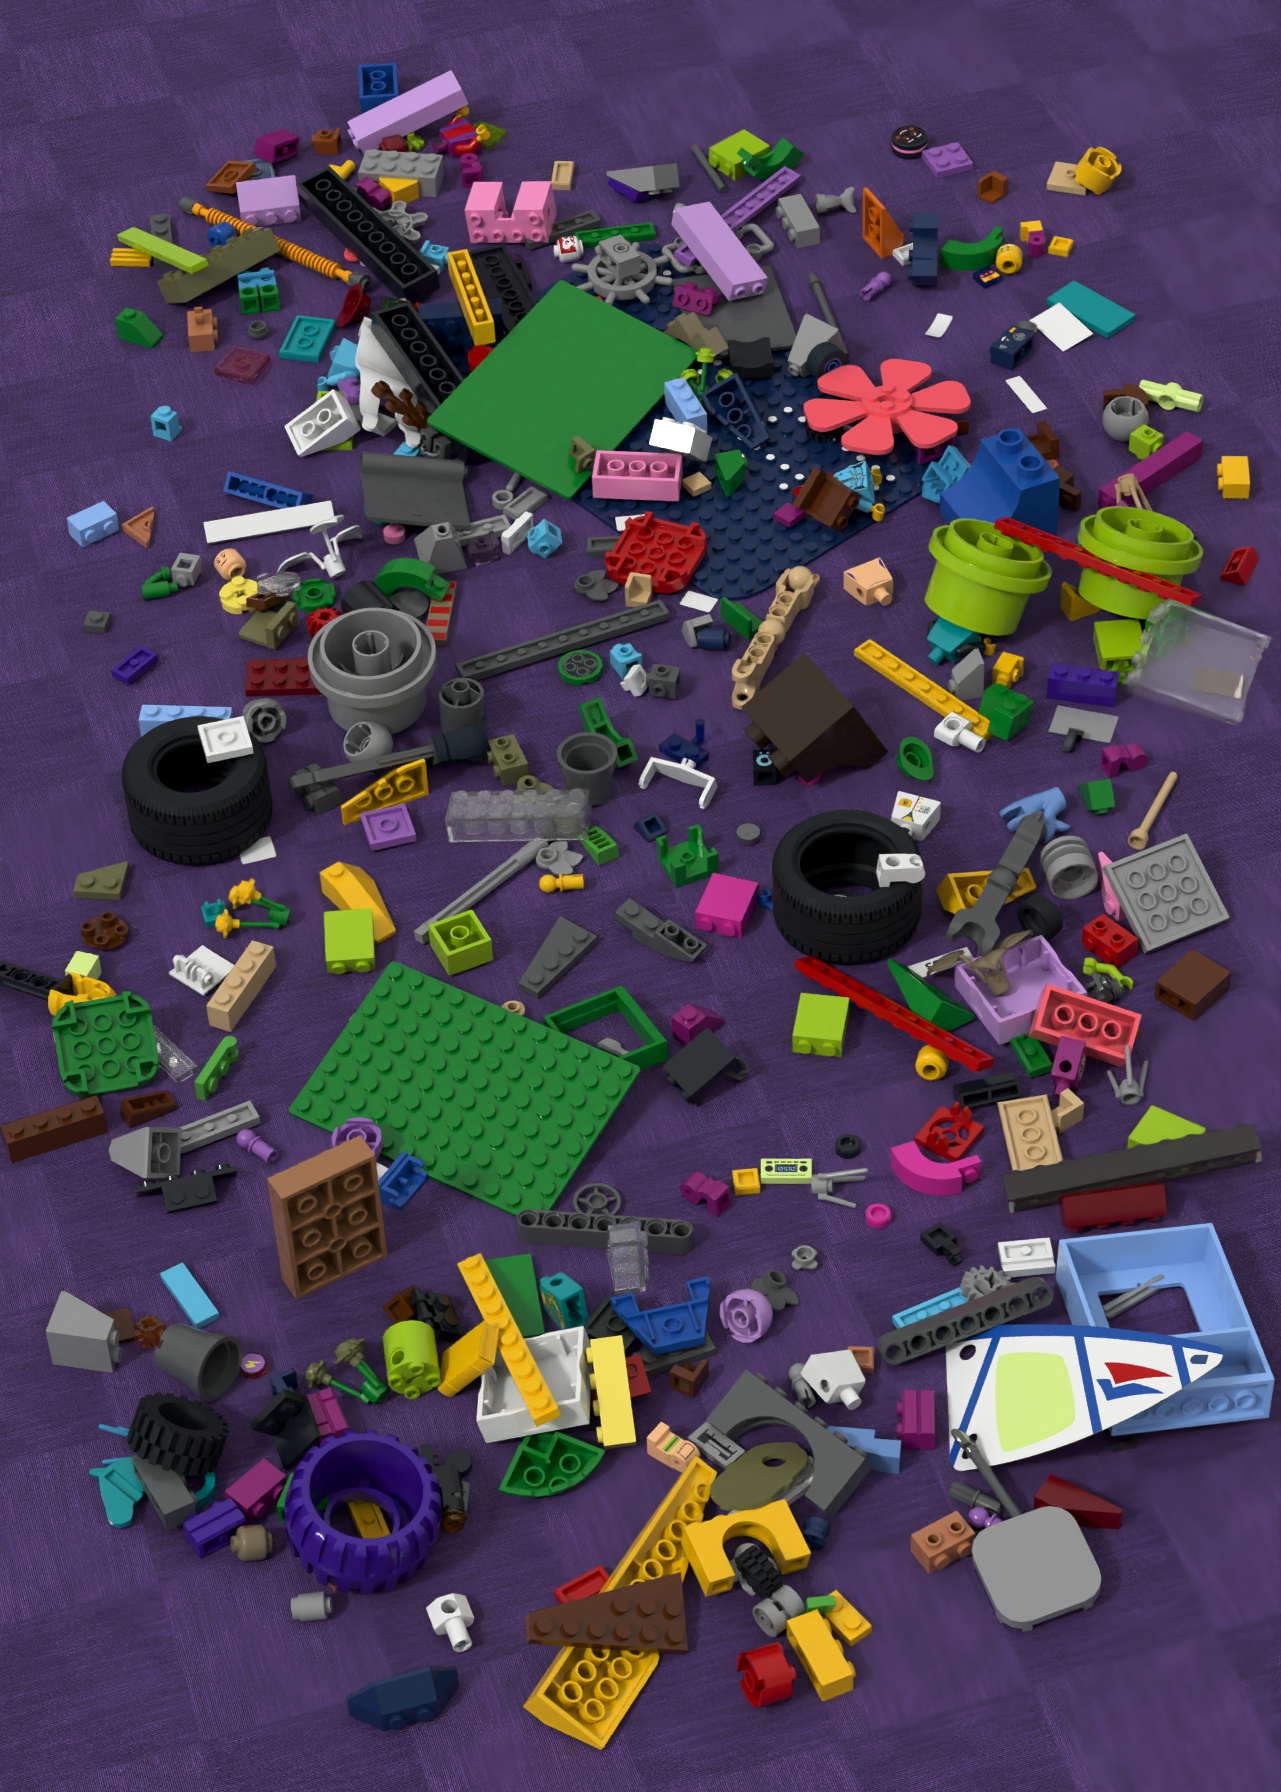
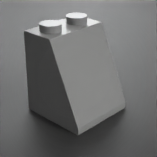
(82, 1336)

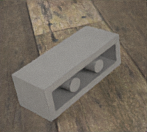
(798, 221)

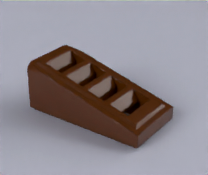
(139, 1110)

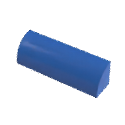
(265, 491)

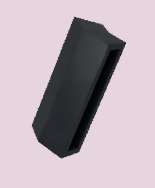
(987, 1090)

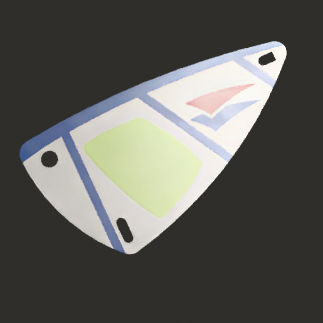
(1058, 1384)

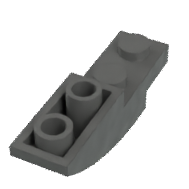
(658, 935)

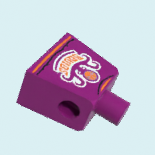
(1069, 1065)

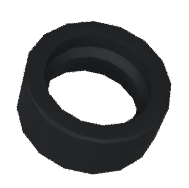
(1048, 912)

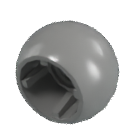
(1123, 417)
(367, 741)

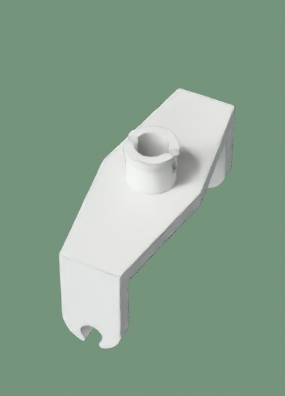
(683, 772)

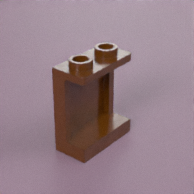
(1044, 441)
(827, 500)

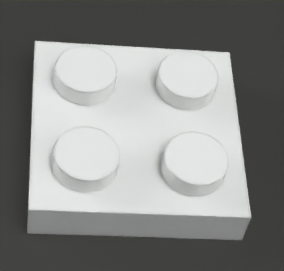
(225, 739)

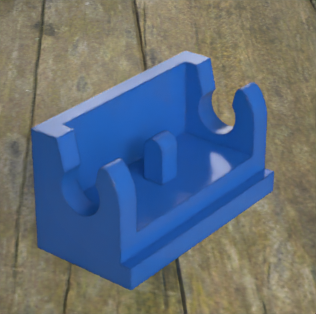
(401, 1181)

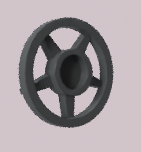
(597, 1201)

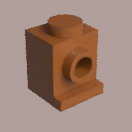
(327, 142)

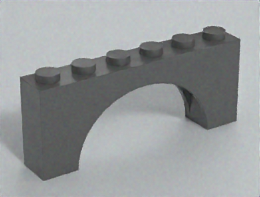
(756, 1404)

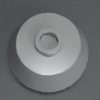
(264, 719)

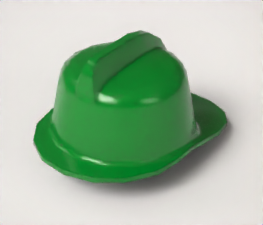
(915, 759)

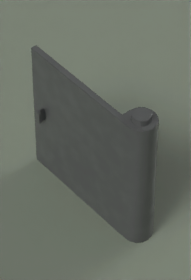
(414, 490)

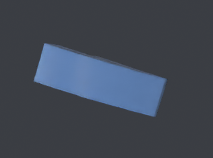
(882, 1453)

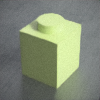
(85, 965)

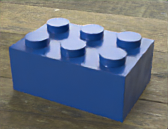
(377, 84)

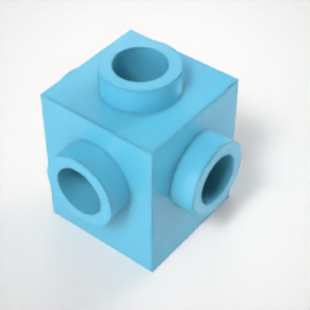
(544, 538)

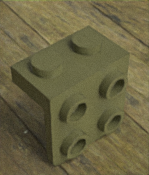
(269, 627)

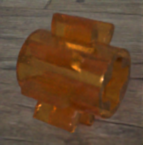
(149, 1331)

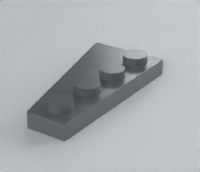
(556, 956)

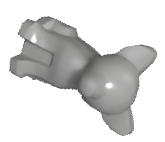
(830, 202)

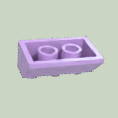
(269, 201)

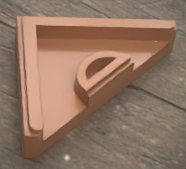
(140, 527)

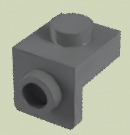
(1099, 988)

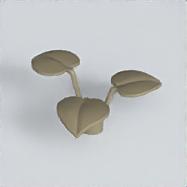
(994, 976)

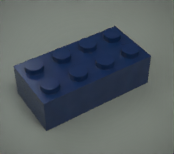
(450, 326)

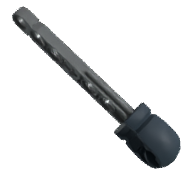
(453, 747)

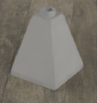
(811, 333)
(441, 548)
(149, 1151)

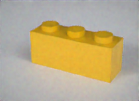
(820, 1655)

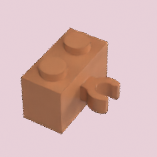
(202, 330)

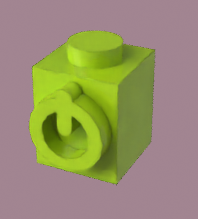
(1145, 441)

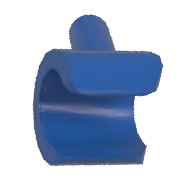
(765, 900)

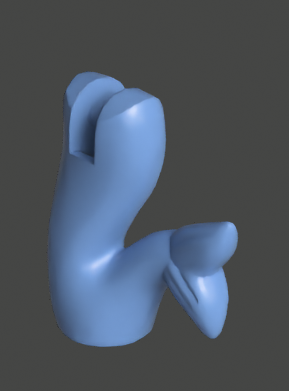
(1049, 801)

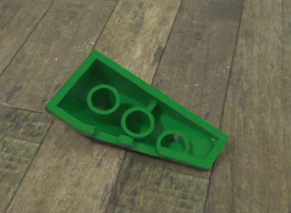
(928, 1000)

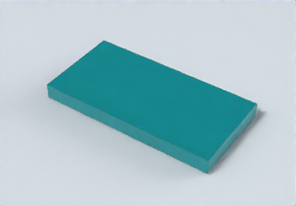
(1092, 309)

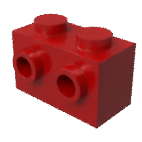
(1109, 941)

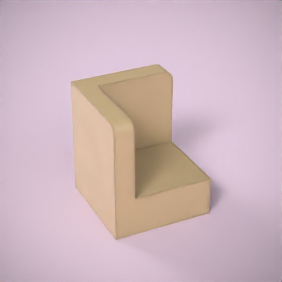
(638, 589)
(1069, 1111)

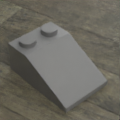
(652, 178)

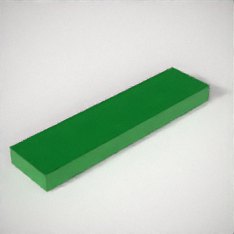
(630, 233)

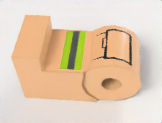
(670, 1448)

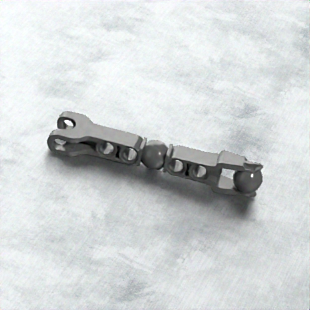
(979, 921)

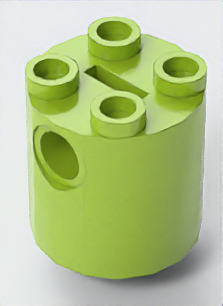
(411, 1358)

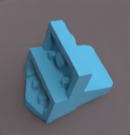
(943, 474)

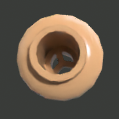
(230, 564)

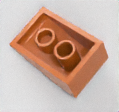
(879, 227)

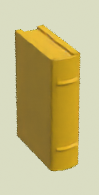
(468, 1358)

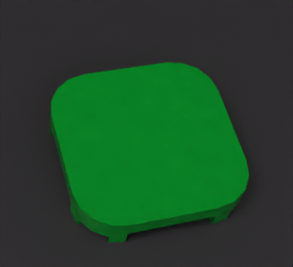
(106, 1045)

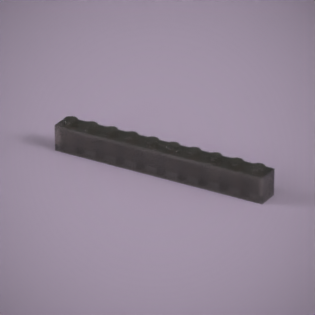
(1137, 1165)

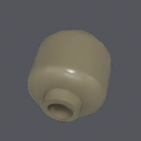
(251, 1542)

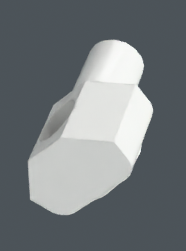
(956, 731)
(452, 1623)

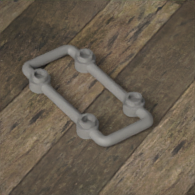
(754, 249)

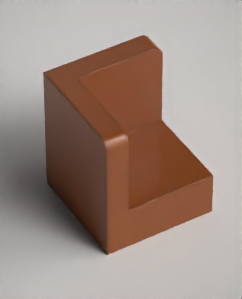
(992, 187)

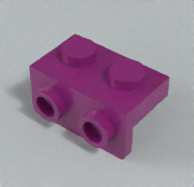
(696, 299)

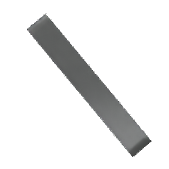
(591, 1230)
(952, 1318)

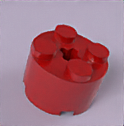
(766, 1675)

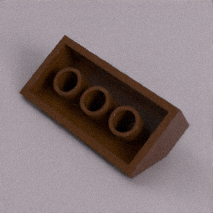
(53, 1128)

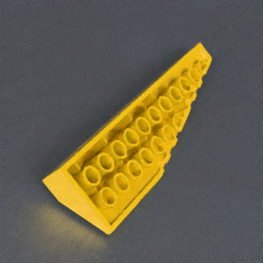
(593, 1688)

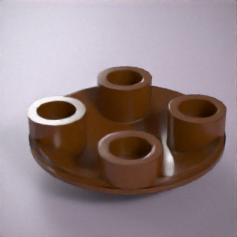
(104, 931)

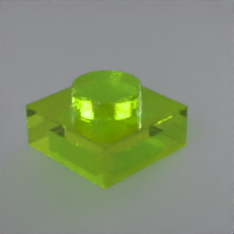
(1119, 667)

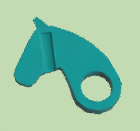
(123, 1491)

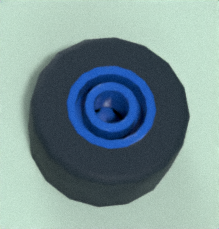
(824, 359)

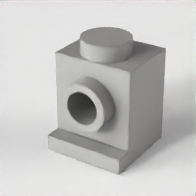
(183, 574)

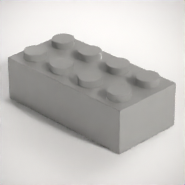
(403, 165)

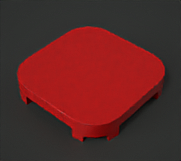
(657, 549)

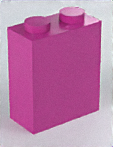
(726, 905)

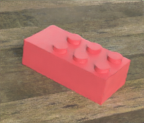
(1076, 1016)

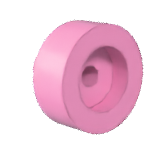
(394, 533)

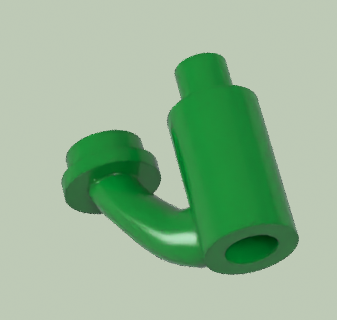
(153, 589)

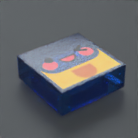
(986, 277)

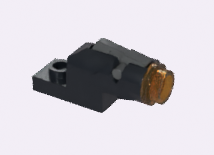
(453, 1492)

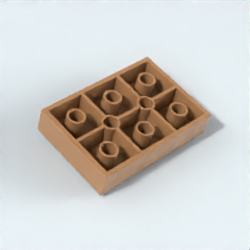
(327, 1217)

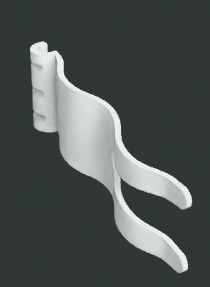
(376, 366)

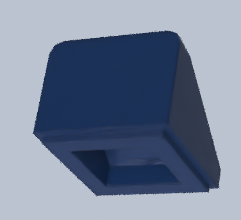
(650, 827)

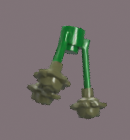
(351, 1352)

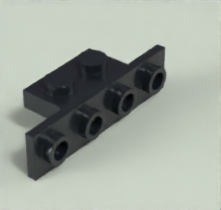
(188, 1191)

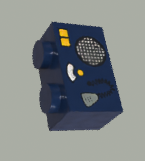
(1011, 347)

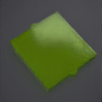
(496, 134)

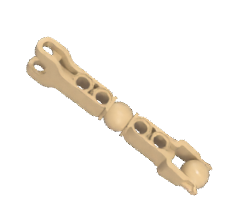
(752, 667)

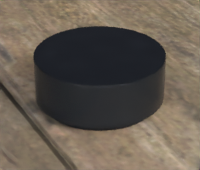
(847, 1146)
(461, 1461)

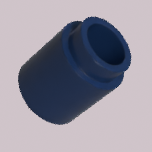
(713, 638)

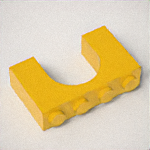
(770, 1524)

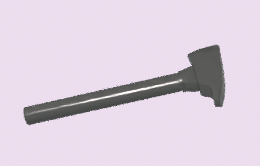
(973, 1453)

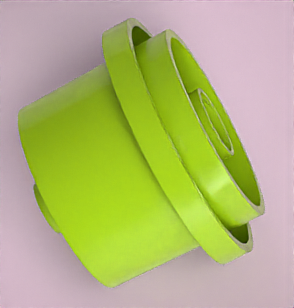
(1137, 542)
(983, 576)

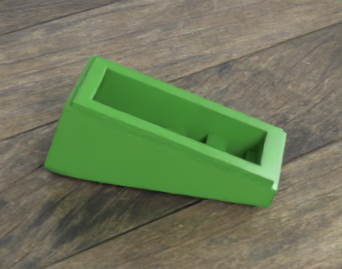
(601, 849)

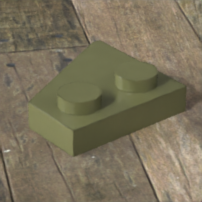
(102, 883)

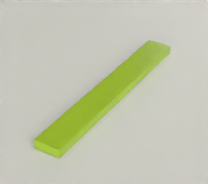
(163, 250)

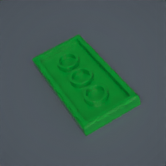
(519, 1290)

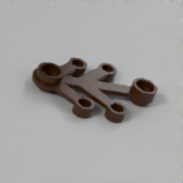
(405, 408)

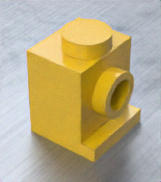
(1007, 669)

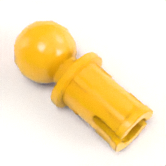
(549, 883)

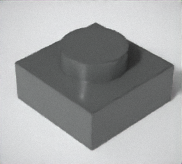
(97, 622)

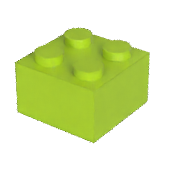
(460, 942)

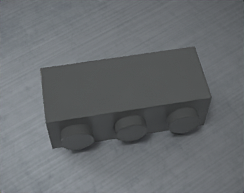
(165, 1492)

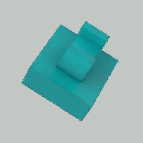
(210, 912)

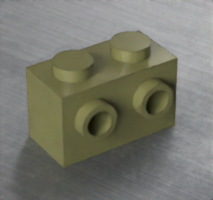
(507, 759)

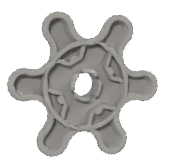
(404, 222)

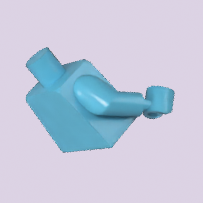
(342, 365)

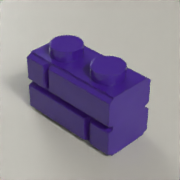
(213, 1527)

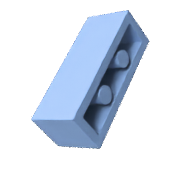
(684, 403)

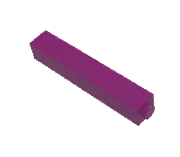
(1156, 468)

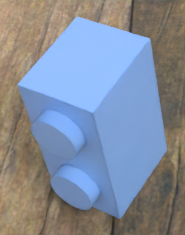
(92, 524)

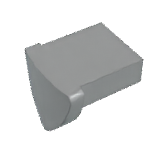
(691, 627)

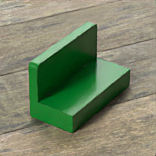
(739, 618)

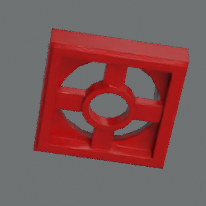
(928, 1134)

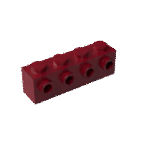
(1112, 1205)

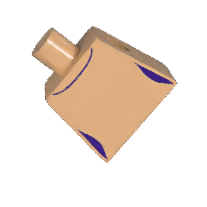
(870, 583)

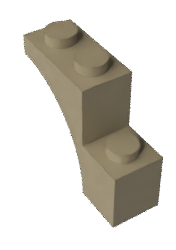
(690, 330)

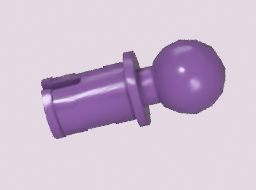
(876, 285)
(247, 1139)
(979, 1518)

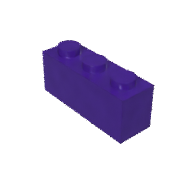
(1083, 685)

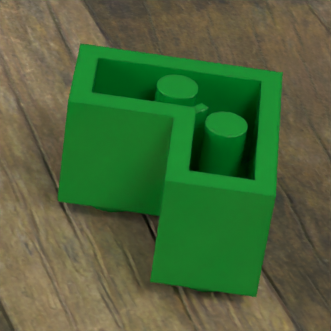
(1006, 710)

